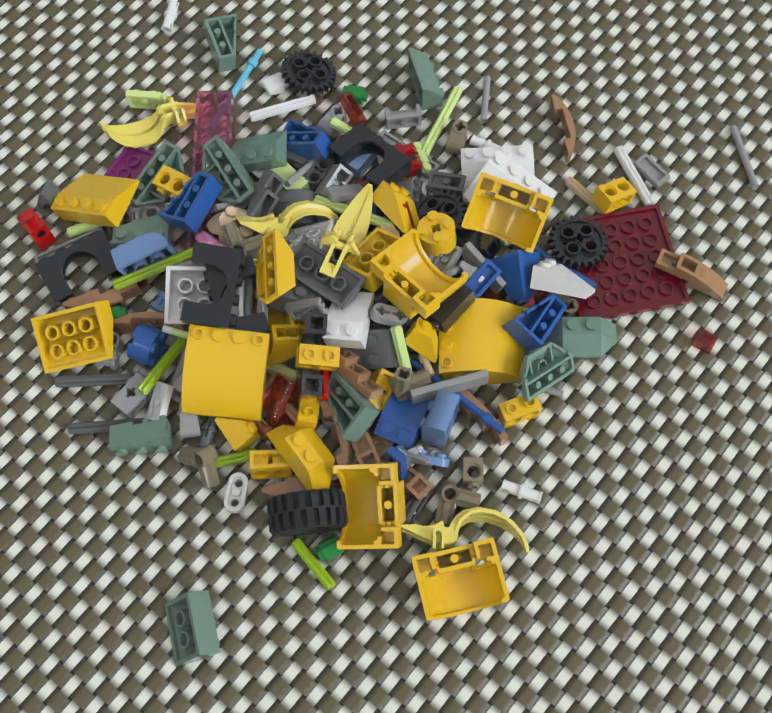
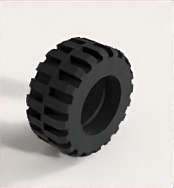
(307, 512)

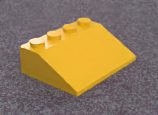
(95, 199)
(75, 336)

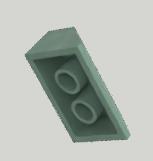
(424, 80)
(262, 151)
(192, 627)

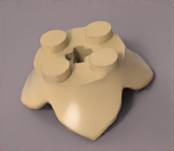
(226, 217)

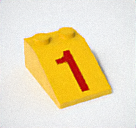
(397, 205)

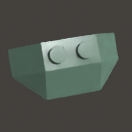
(227, 170)
(146, 191)
(584, 336)
(544, 369)

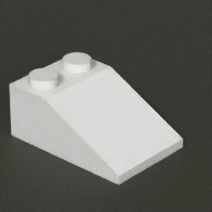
(558, 279)
(351, 325)

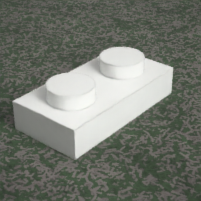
(159, 401)

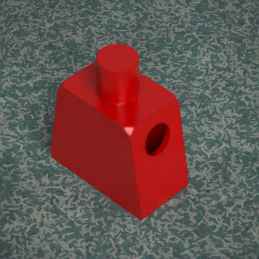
(32, 225)

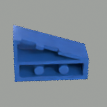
(306, 140)
(193, 203)
(536, 323)

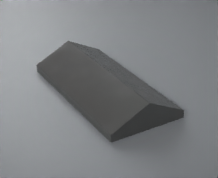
(337, 290)

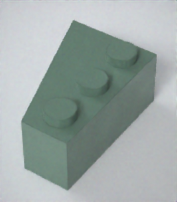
(221, 38)
(129, 231)
(351, 408)
(141, 437)

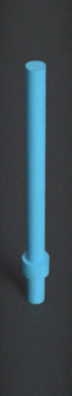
(251, 64)

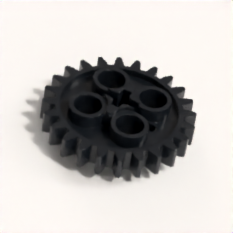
(308, 72)
(444, 203)
(578, 242)

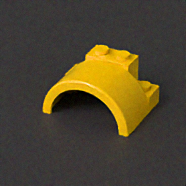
(507, 211)
(411, 278)
(373, 506)
(458, 582)

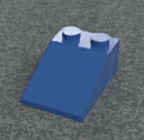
(401, 421)

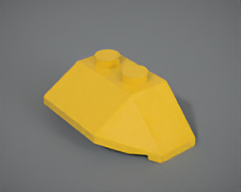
(274, 267)
(304, 455)

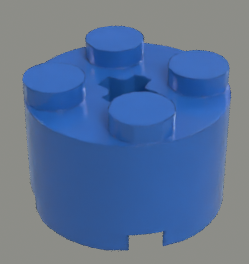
(147, 345)

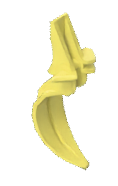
(149, 130)
(287, 217)
(348, 230)
(445, 537)

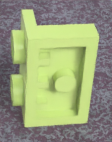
(145, 99)

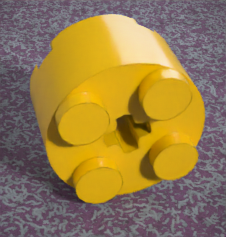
(437, 233)

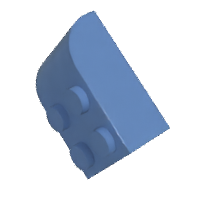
(141, 252)
(439, 419)

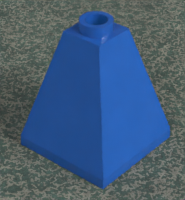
(517, 273)

